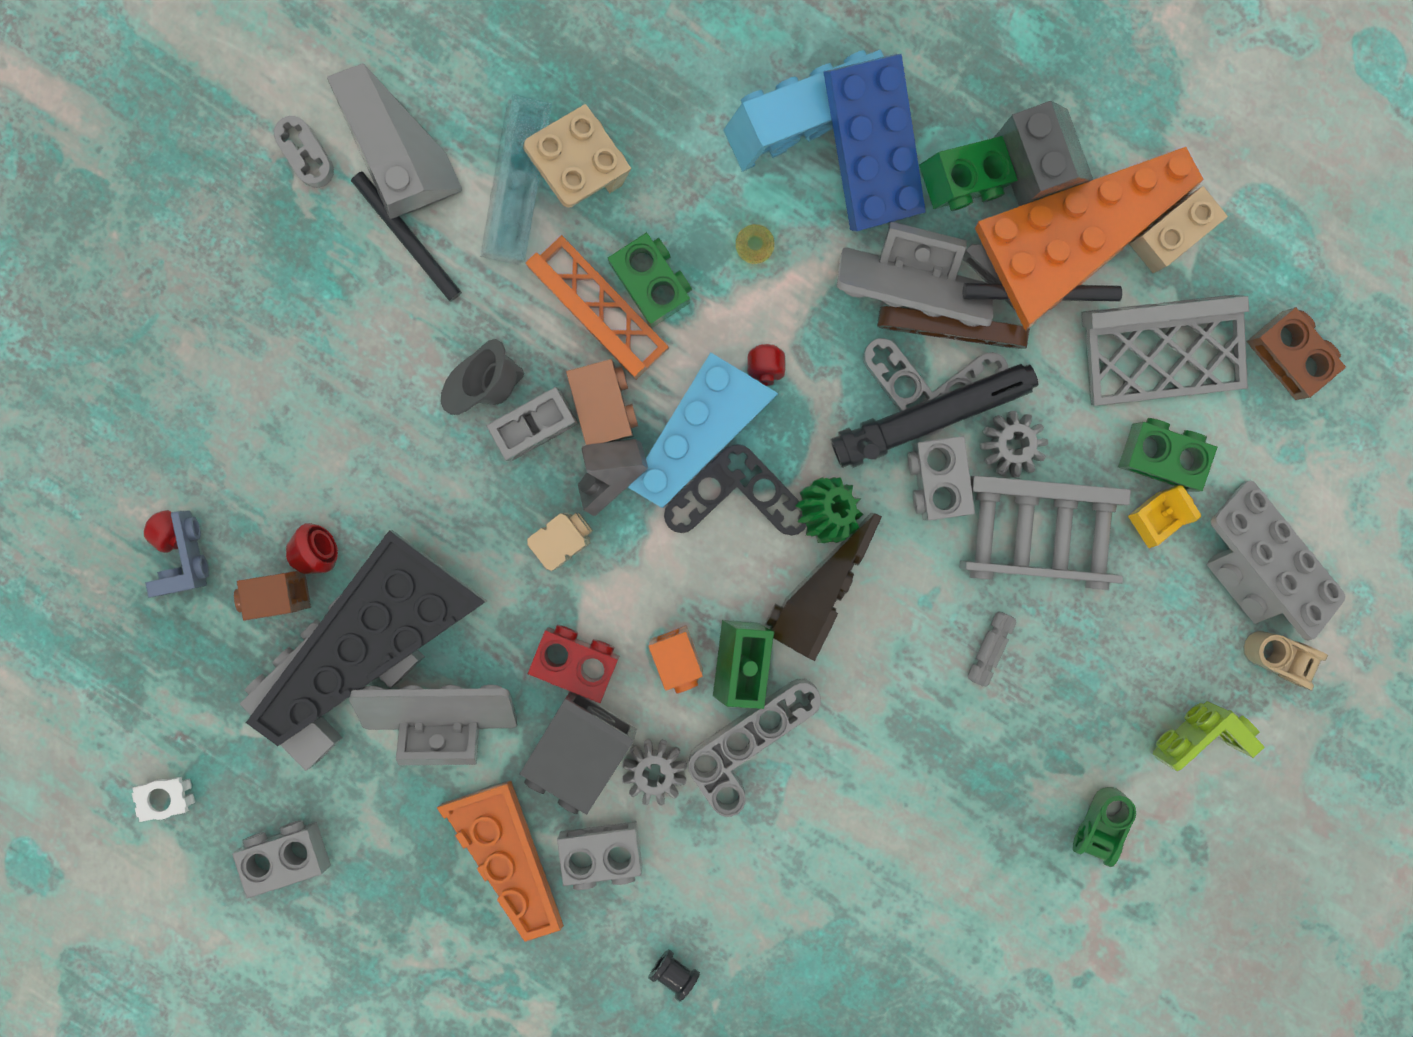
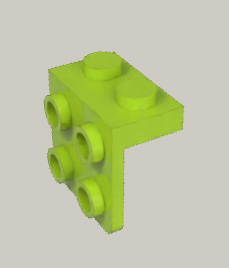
(1201, 727)

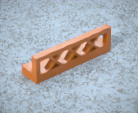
(584, 313)

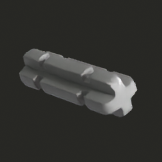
(992, 649)

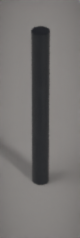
(407, 238)
(1080, 293)

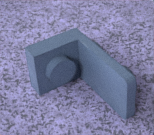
(193, 564)

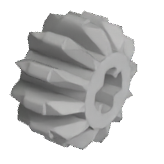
(1005, 432)
(641, 777)

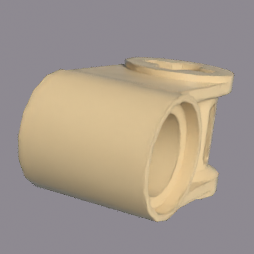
(1289, 658)

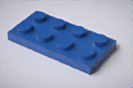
(875, 141)

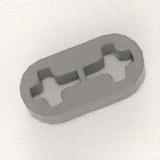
(297, 156)

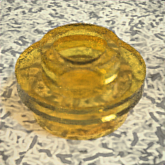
(754, 256)

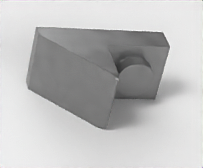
(610, 471)

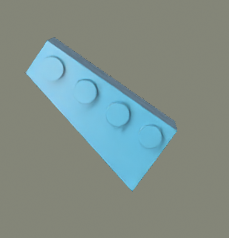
(782, 116)
(706, 420)

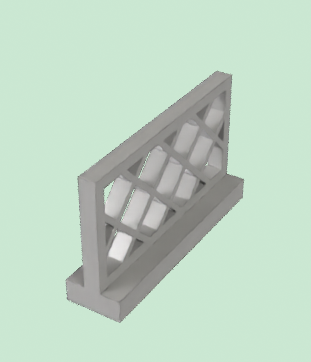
(1165, 315)

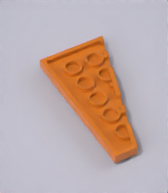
(1068, 236)

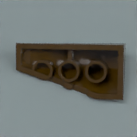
(809, 610)

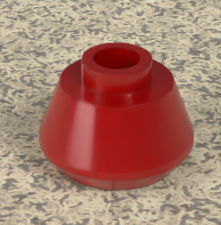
(312, 550)

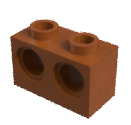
(1289, 362)
(272, 595)

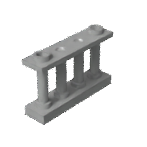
(1066, 499)

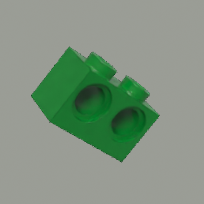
(977, 170)
(642, 284)
(1166, 463)

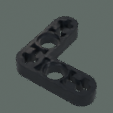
(728, 482)

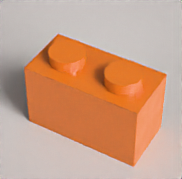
(676, 660)

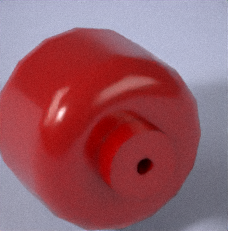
(766, 363)
(160, 532)

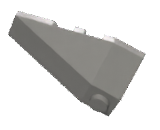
(397, 151)

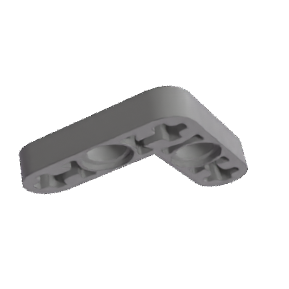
(896, 356)

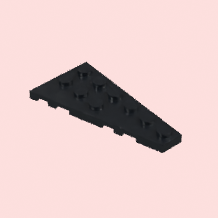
(378, 620)

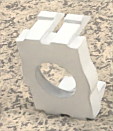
(176, 790)

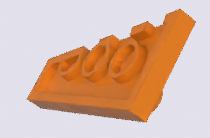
(503, 848)

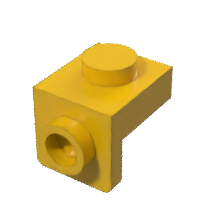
(1164, 515)

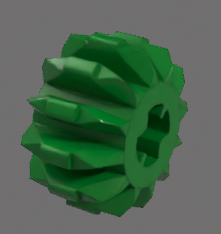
(829, 510)

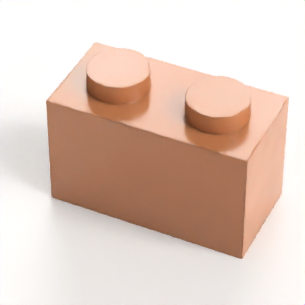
(601, 403)

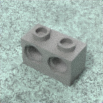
(532, 424)
(952, 476)
(597, 844)
(284, 864)

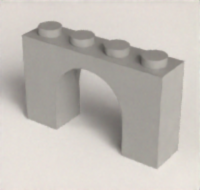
(319, 737)

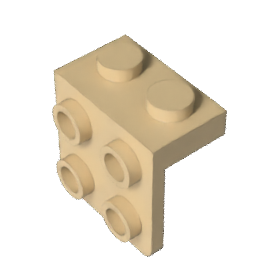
(577, 157)

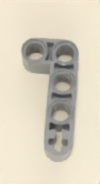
(759, 738)

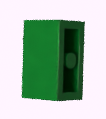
(743, 664)

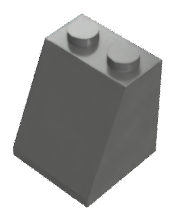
(1044, 152)
(578, 753)

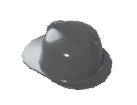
(481, 378)

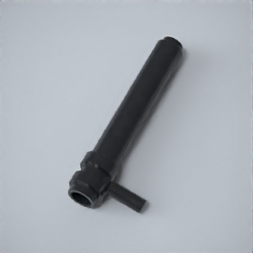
(877, 437)

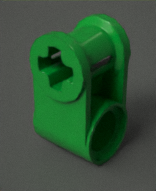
(1103, 834)

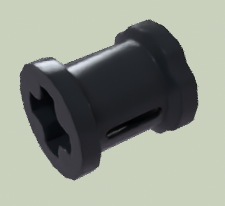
(674, 975)

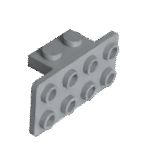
(915, 272)
(1270, 566)
(435, 723)

